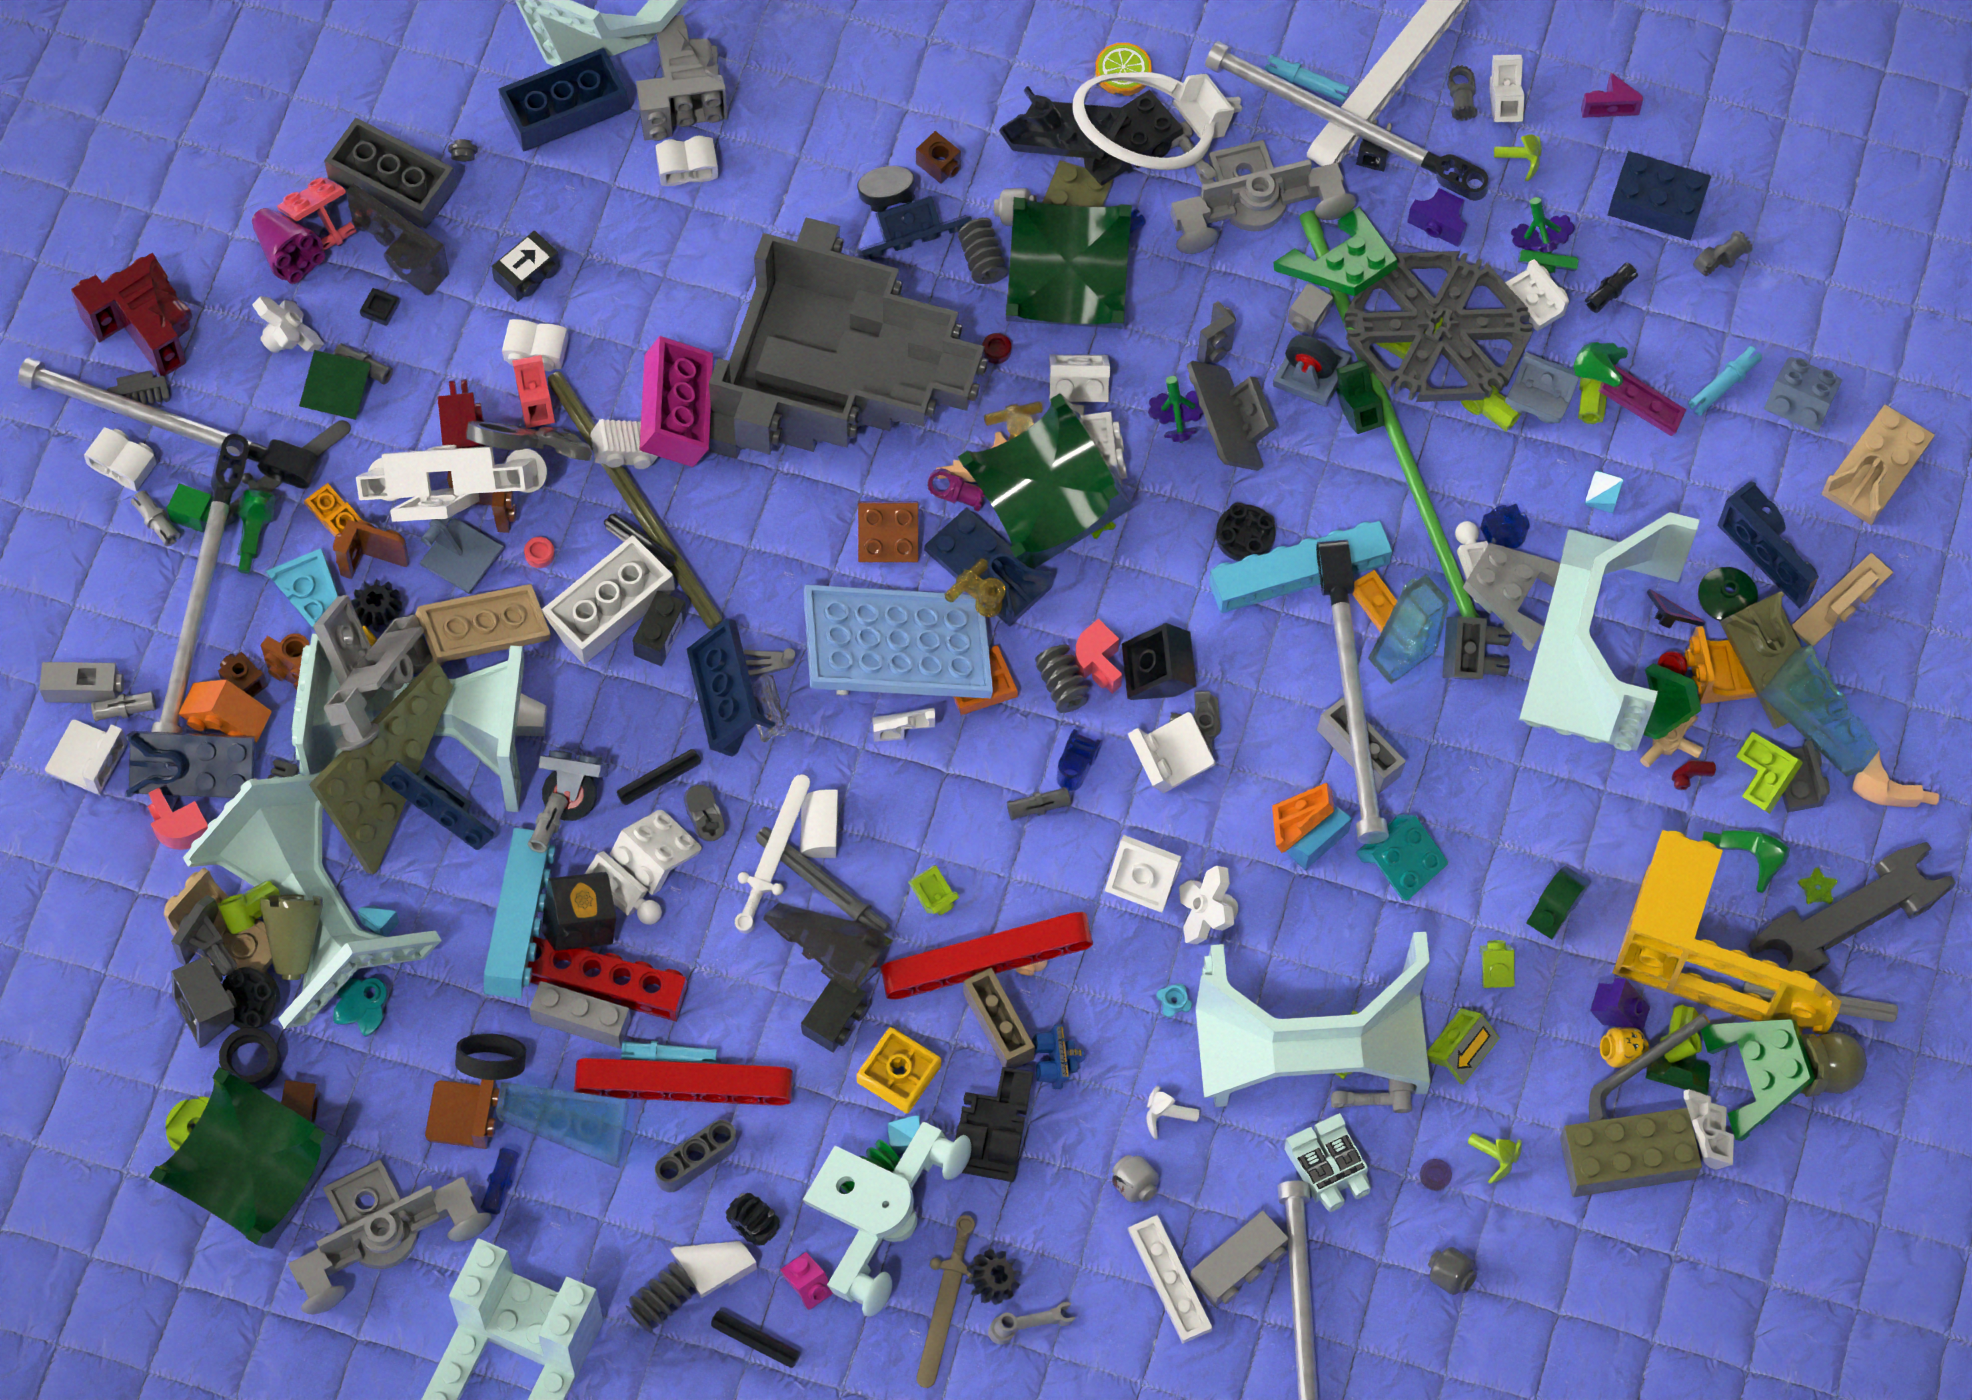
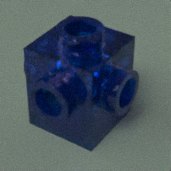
(1505, 526)

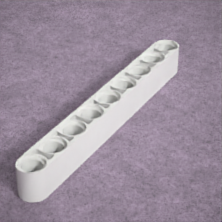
(1387, 77)

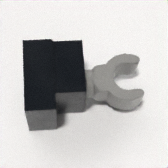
(1372, 155)

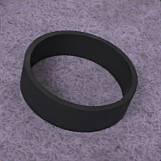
(490, 1069)

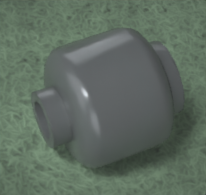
(1452, 1270)

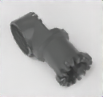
(1462, 93)
(1723, 254)

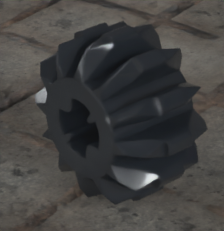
(387, 602)
(752, 1219)
(1002, 1273)

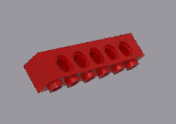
(663, 1003)

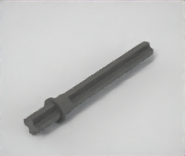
(826, 885)

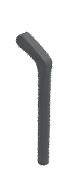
(1601, 1090)

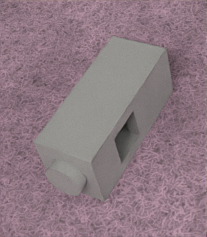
(80, 682)

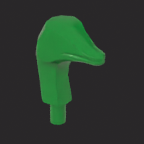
(1597, 361)
(256, 511)
(1768, 850)

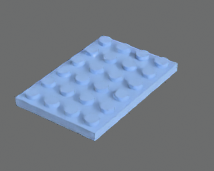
(896, 642)

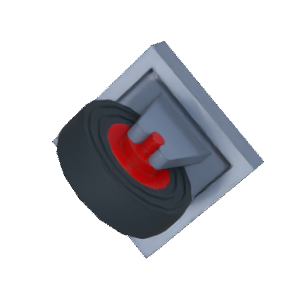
(1310, 369)
(572, 780)

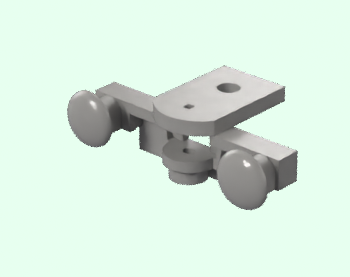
(1257, 198)
(364, 669)
(381, 1234)

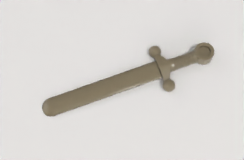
(945, 1302)

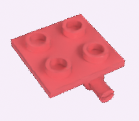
(313, 199)

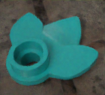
(357, 1007)

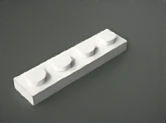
(1170, 1279)

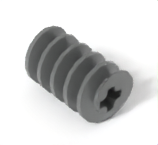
(982, 251)
(1061, 679)
(660, 1296)

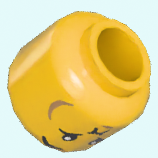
(1622, 1046)

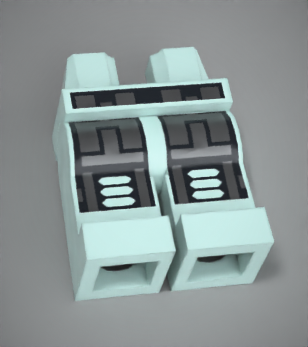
(1328, 1162)

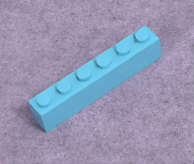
(1293, 567)
(517, 917)

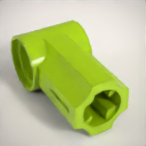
(1592, 402)
(1494, 409)
(242, 909)
(1681, 1016)

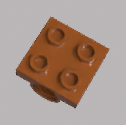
(887, 531)
(284, 657)

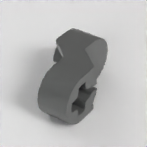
(700, 800)

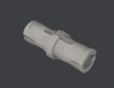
(155, 518)
(123, 706)
(547, 822)

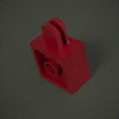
(455, 413)

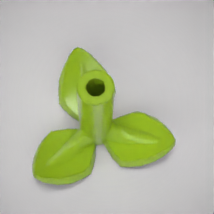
(1531, 151)
(1503, 1150)

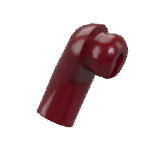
(1690, 769)

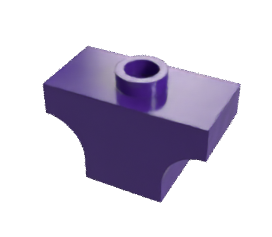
(1440, 217)
(1619, 1005)

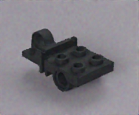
(1145, 131)
(995, 1127)

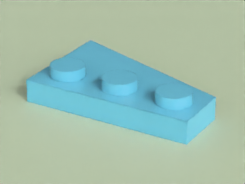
(307, 584)

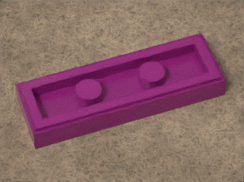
(1645, 402)

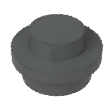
(462, 150)

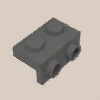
(1218, 336)

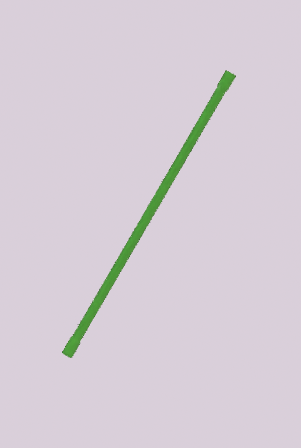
(1316, 237)

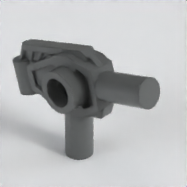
(1206, 716)

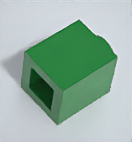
(190, 507)

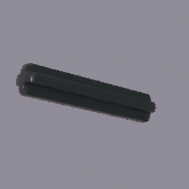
(624, 531)
(658, 777)
(755, 1339)

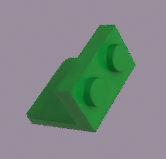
(1674, 703)

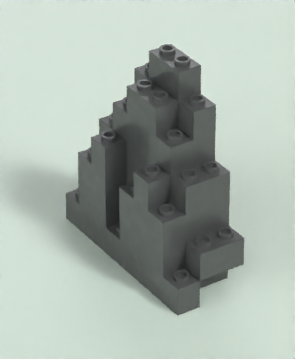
(834, 351)

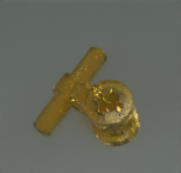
(1017, 417)
(979, 589)

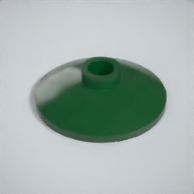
(1717, 601)

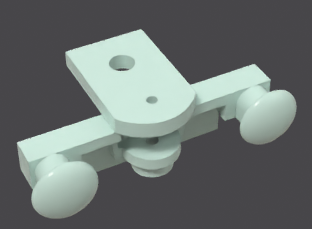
(879, 1207)

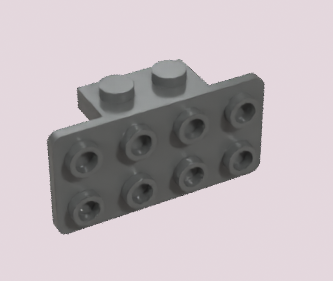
(1234, 415)

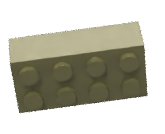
(1630, 1152)

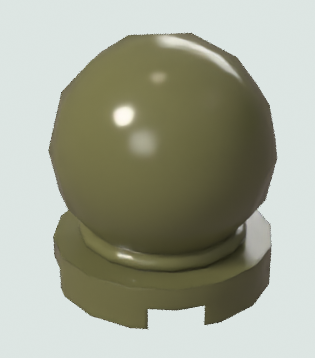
(1835, 1062)

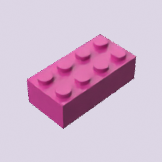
(676, 401)

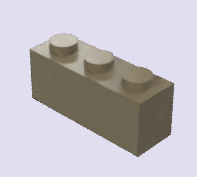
(998, 1019)

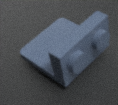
(1542, 389)
(1803, 393)

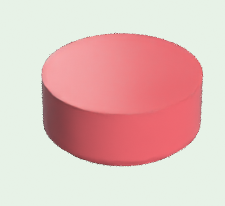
(539, 552)

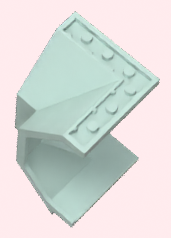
(572, 30)
(1570, 678)
(477, 714)
(277, 837)
(1249, 1046)

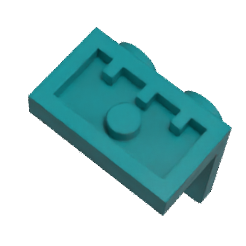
(1406, 857)

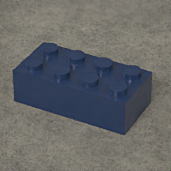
(563, 99)

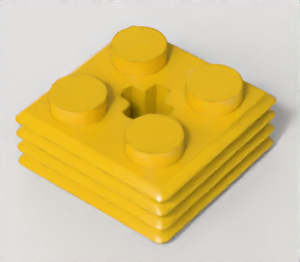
(896, 1051)

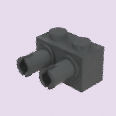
(1466, 648)

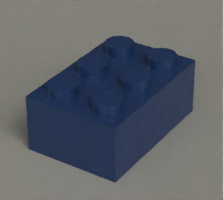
(1659, 195)

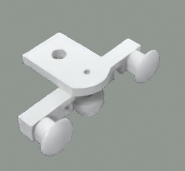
(472, 473)

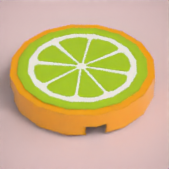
(1122, 59)

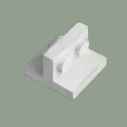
(1079, 377)
(1143, 873)

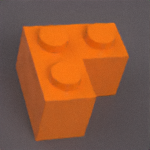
(224, 708)

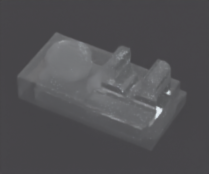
(767, 693)

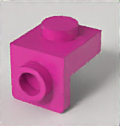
(807, 1280)

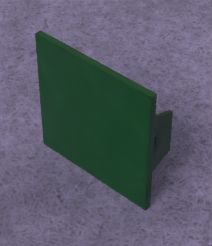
(335, 384)
(1683, 1074)

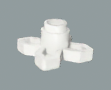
(285, 326)
(1209, 905)

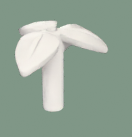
(1162, 1105)

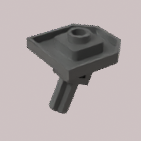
(199, 935)

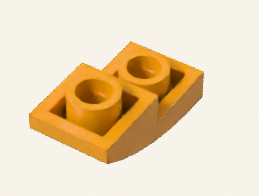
(331, 509)

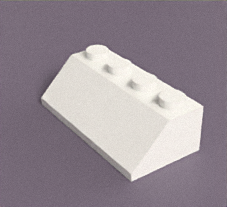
(608, 599)

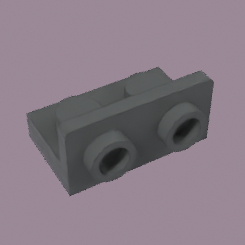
(1808, 786)

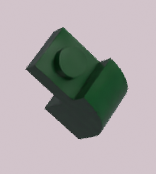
(1357, 399)
(1558, 901)

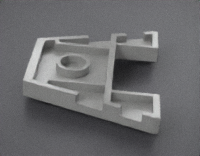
(1502, 583)

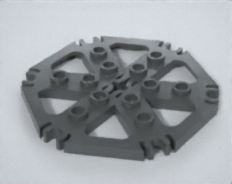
(1458, 327)

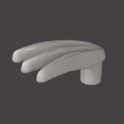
(774, 660)

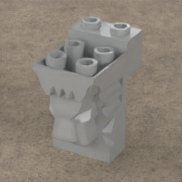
(689, 84)

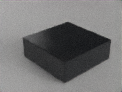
(379, 306)

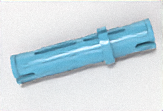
(1296, 74)
(1734, 372)
(668, 1053)

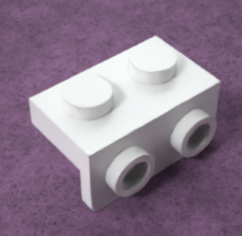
(1540, 294)

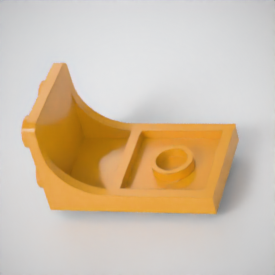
(1716, 670)

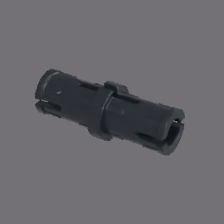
(1611, 287)

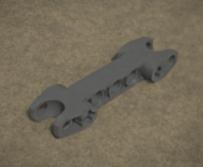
(1896, 888)

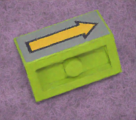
(1463, 1044)

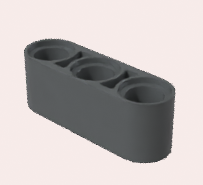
(688, 1169)

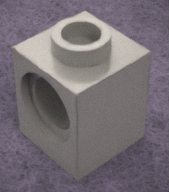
(1310, 309)

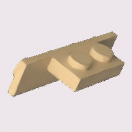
(1842, 600)

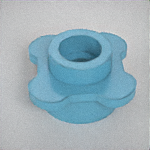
(1174, 991)

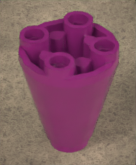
(287, 245)

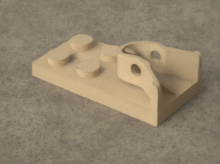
(1877, 464)
(482, 623)

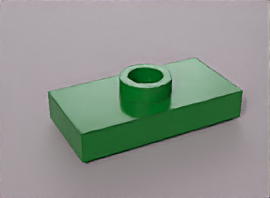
(1548, 260)

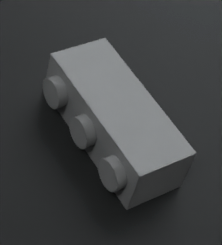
(1385, 759)
(580, 1014)
(1239, 1259)

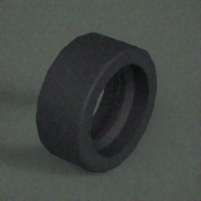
(252, 1035)

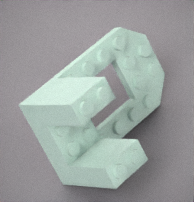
(520, 1317)

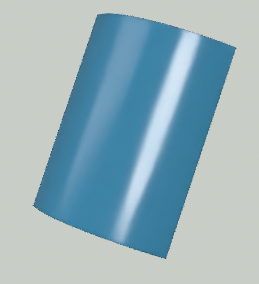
(1320, 838)

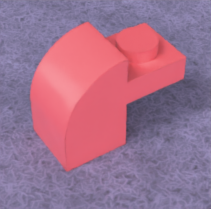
(533, 391)
(1092, 654)
(175, 828)

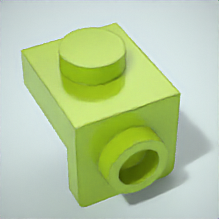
(933, 891)
(1497, 964)

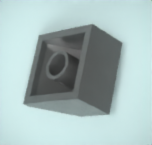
(202, 999)

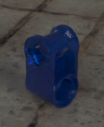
(1079, 756)

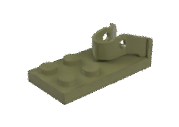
(1076, 187)
(1762, 644)

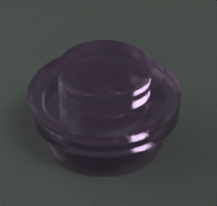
(1435, 1174)

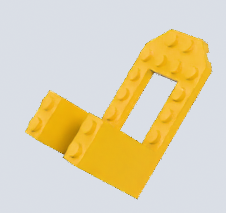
(1663, 939)

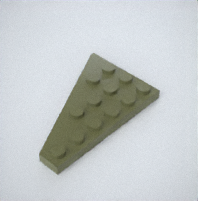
(351, 785)

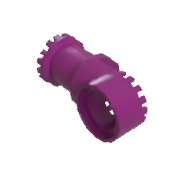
(957, 490)

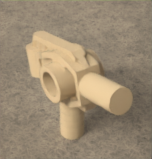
(1672, 742)

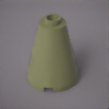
(291, 931)

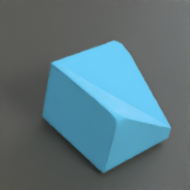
(1604, 491)
(378, 920)
(902, 1132)

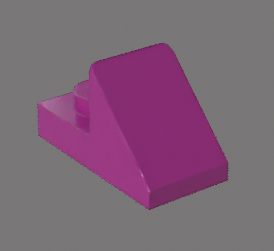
(1617, 101)

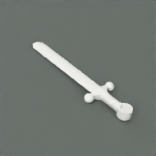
(771, 856)

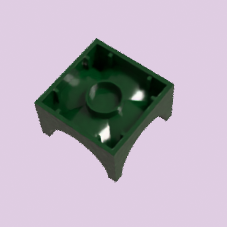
(1068, 264)
(1049, 484)
(248, 1159)

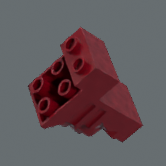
(143, 305)

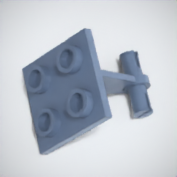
(459, 553)

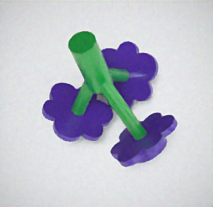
(1557, 231)
(1167, 409)

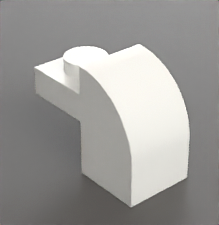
(1506, 88)

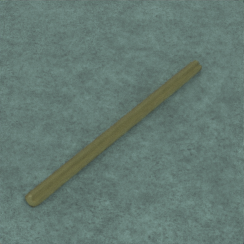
(637, 505)

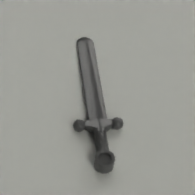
(317, 446)

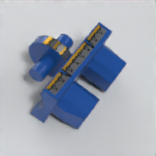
(1062, 1056)

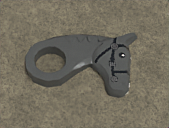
(519, 438)

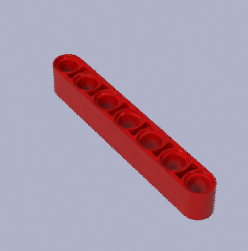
(996, 951)
(684, 1081)

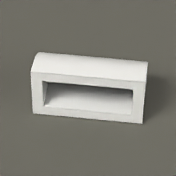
(819, 824)

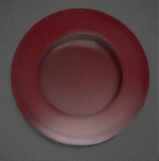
(997, 348)

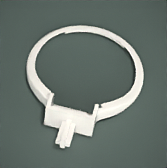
(1196, 100)

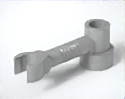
(1203, 170)
(1398, 1096)
(1003, 1335)

